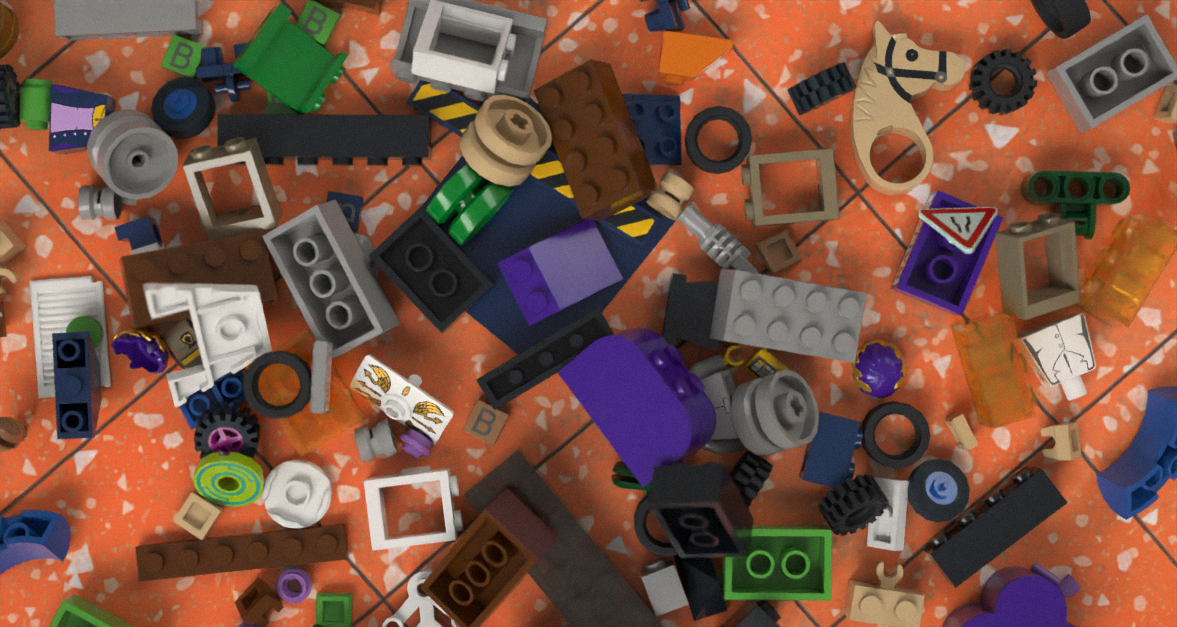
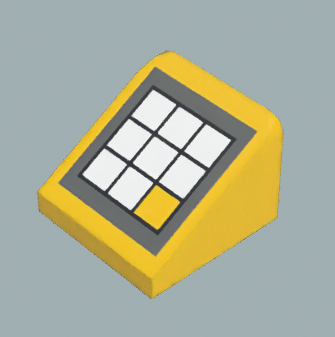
(763, 363)

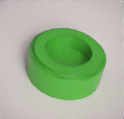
(87, 324)

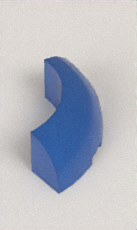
(1148, 462)
(33, 537)

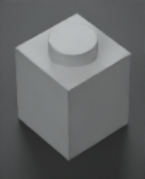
(663, 586)

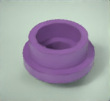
(415, 444)
(283, 585)

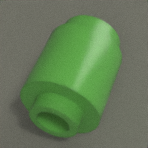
(35, 104)

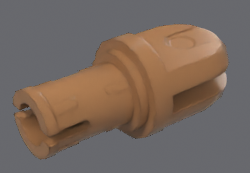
(11, 433)

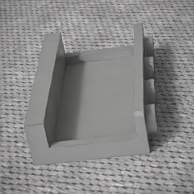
(125, 19)
(522, 64)

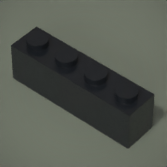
(542, 359)
(995, 525)

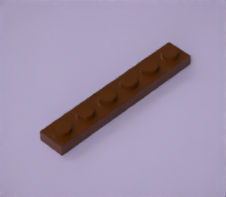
(241, 552)

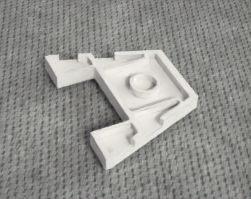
(226, 325)

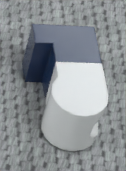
(141, 234)

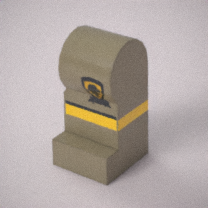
(183, 342)

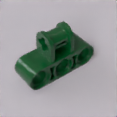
(1072, 208)

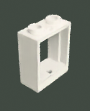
(469, 25)
(377, 513)

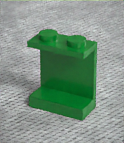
(289, 63)

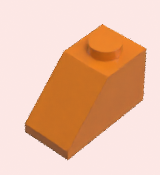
(689, 55)

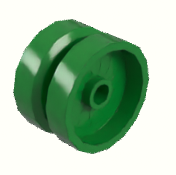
(463, 196)

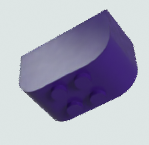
(642, 399)

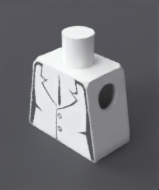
(1060, 353)

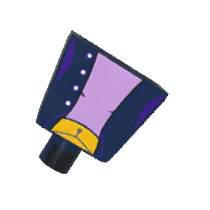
(74, 117)

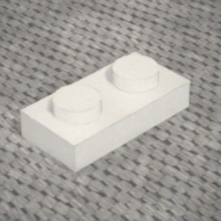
(889, 528)

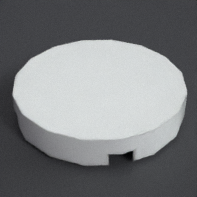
(297, 493)

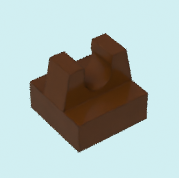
(256, 602)

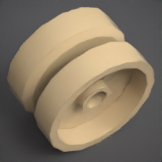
(505, 140)

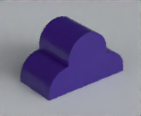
(1014, 600)

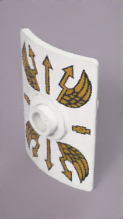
(401, 398)

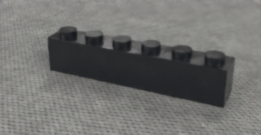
(332, 137)

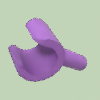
(1067, 585)

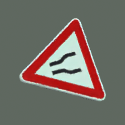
(960, 225)

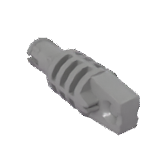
(716, 241)

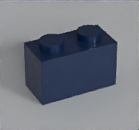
(831, 450)

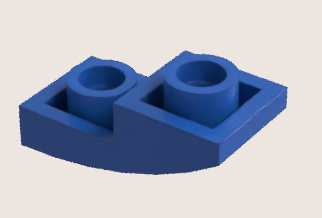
(225, 388)

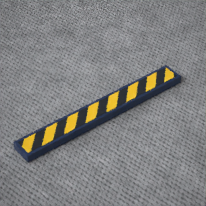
(457, 113)

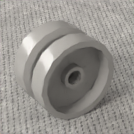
(132, 154)
(775, 413)

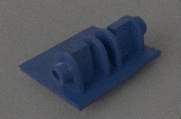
(657, 126)

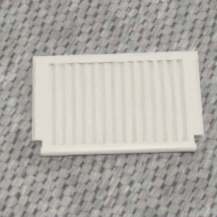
(53, 308)

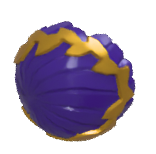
(143, 348)
(878, 369)

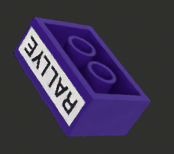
(938, 270)

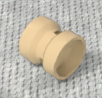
(671, 196)

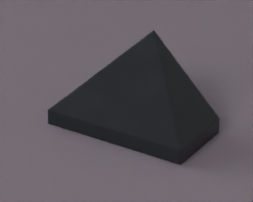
(701, 586)

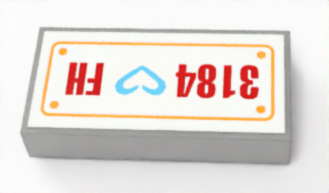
(321, 376)

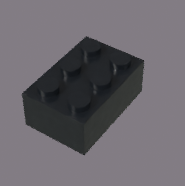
(431, 270)
(701, 510)

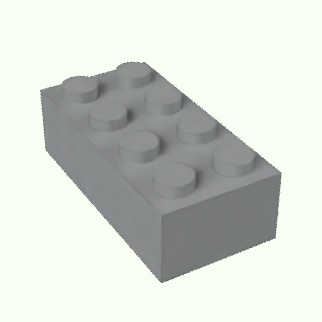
(331, 278)
(787, 315)

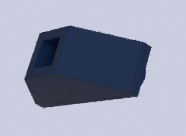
(76, 385)

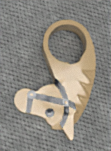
(887, 82)

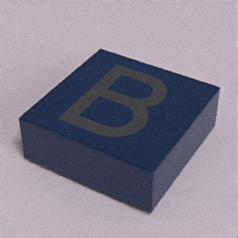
(350, 206)

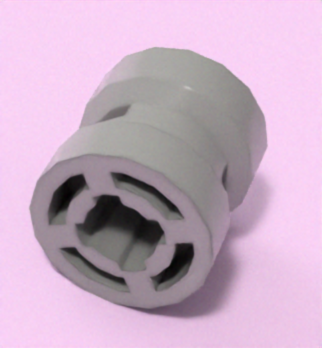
(99, 202)
(375, 440)

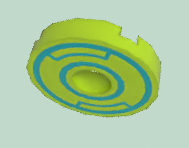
(233, 493)

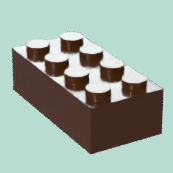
(596, 140)
(225, 260)
(489, 561)

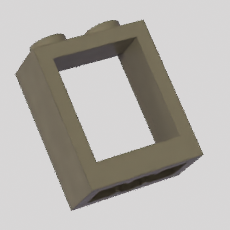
(826, 187)
(240, 221)
(1062, 267)

